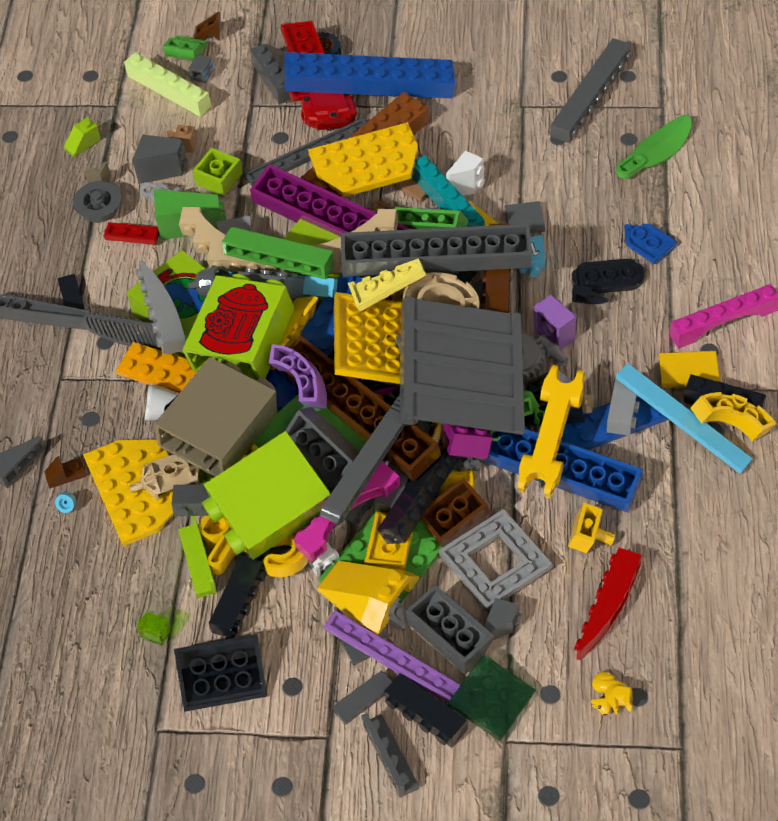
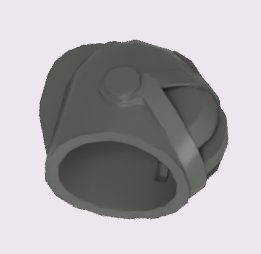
(205, 279)

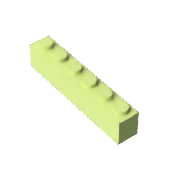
(167, 84)

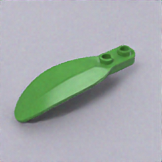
(656, 147)

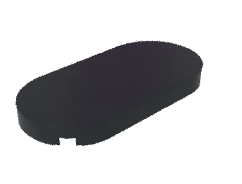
(609, 275)

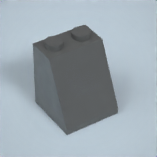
(159, 158)

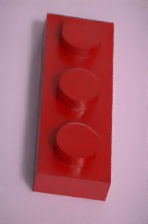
(131, 233)

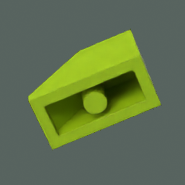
(82, 137)

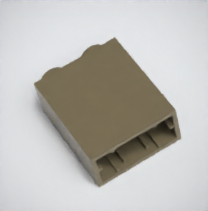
(216, 417)

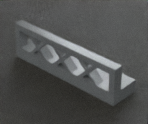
(390, 755)

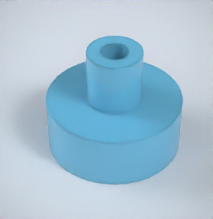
(65, 502)

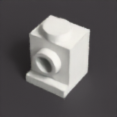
(324, 560)

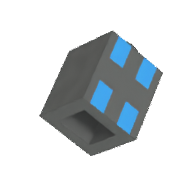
(201, 68)

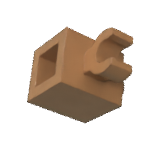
(187, 134)

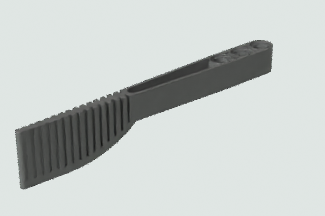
(111, 328)
(363, 466)

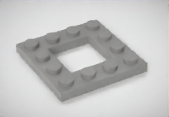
(500, 525)

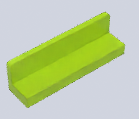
(197, 560)

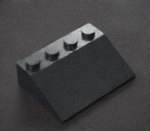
(220, 672)

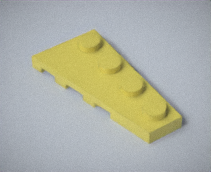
(388, 282)

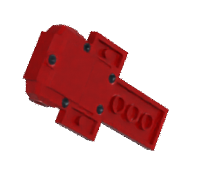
(318, 109)

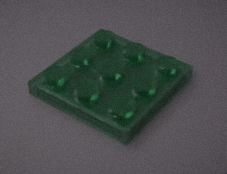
(491, 697)

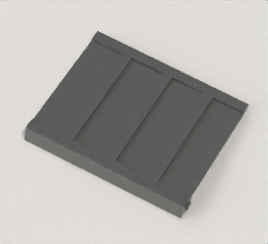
(461, 366)

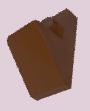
(209, 26)
(62, 473)

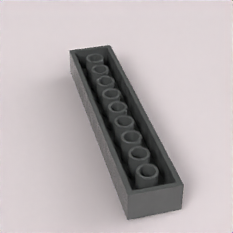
(437, 249)

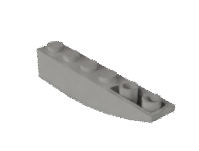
(161, 311)

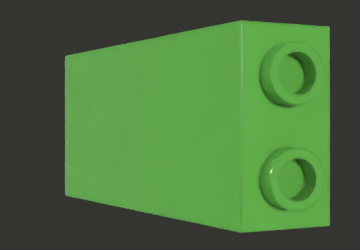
(169, 208)

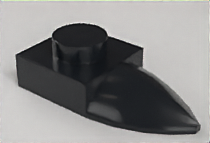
(585, 295)

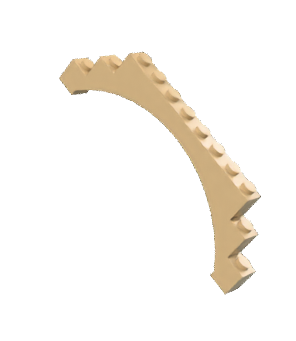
(209, 239)

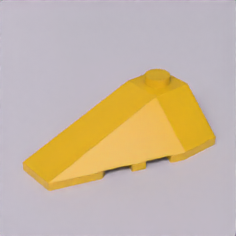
(303, 312)

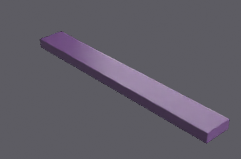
(391, 656)

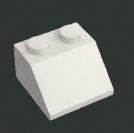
(467, 174)

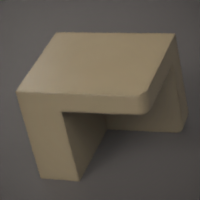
(101, 174)

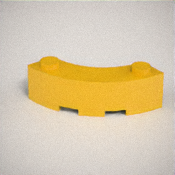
(735, 411)

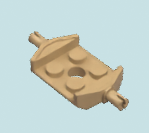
(157, 481)

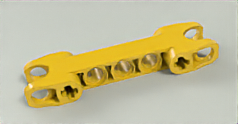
(543, 461)

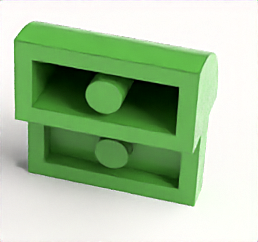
(184, 47)

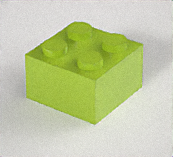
(217, 171)

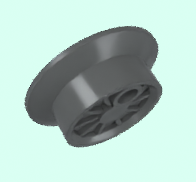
(97, 201)

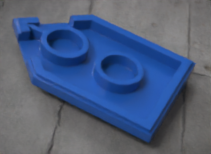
(649, 241)

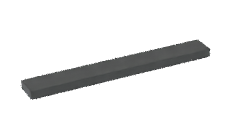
(300, 155)

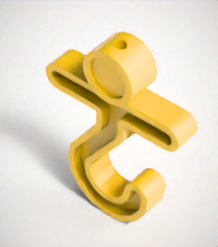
(222, 553)

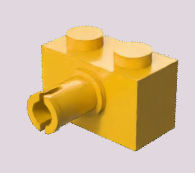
(587, 529)

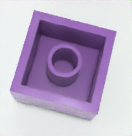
(555, 321)

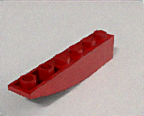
(610, 599)

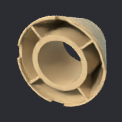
(443, 289)

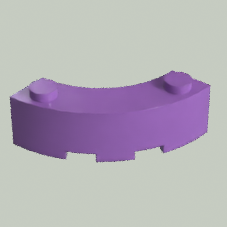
(309, 380)

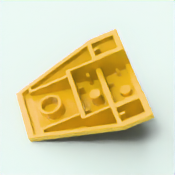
(366, 591)

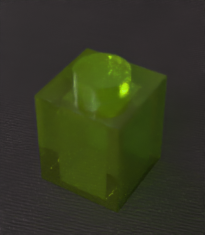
(153, 628)

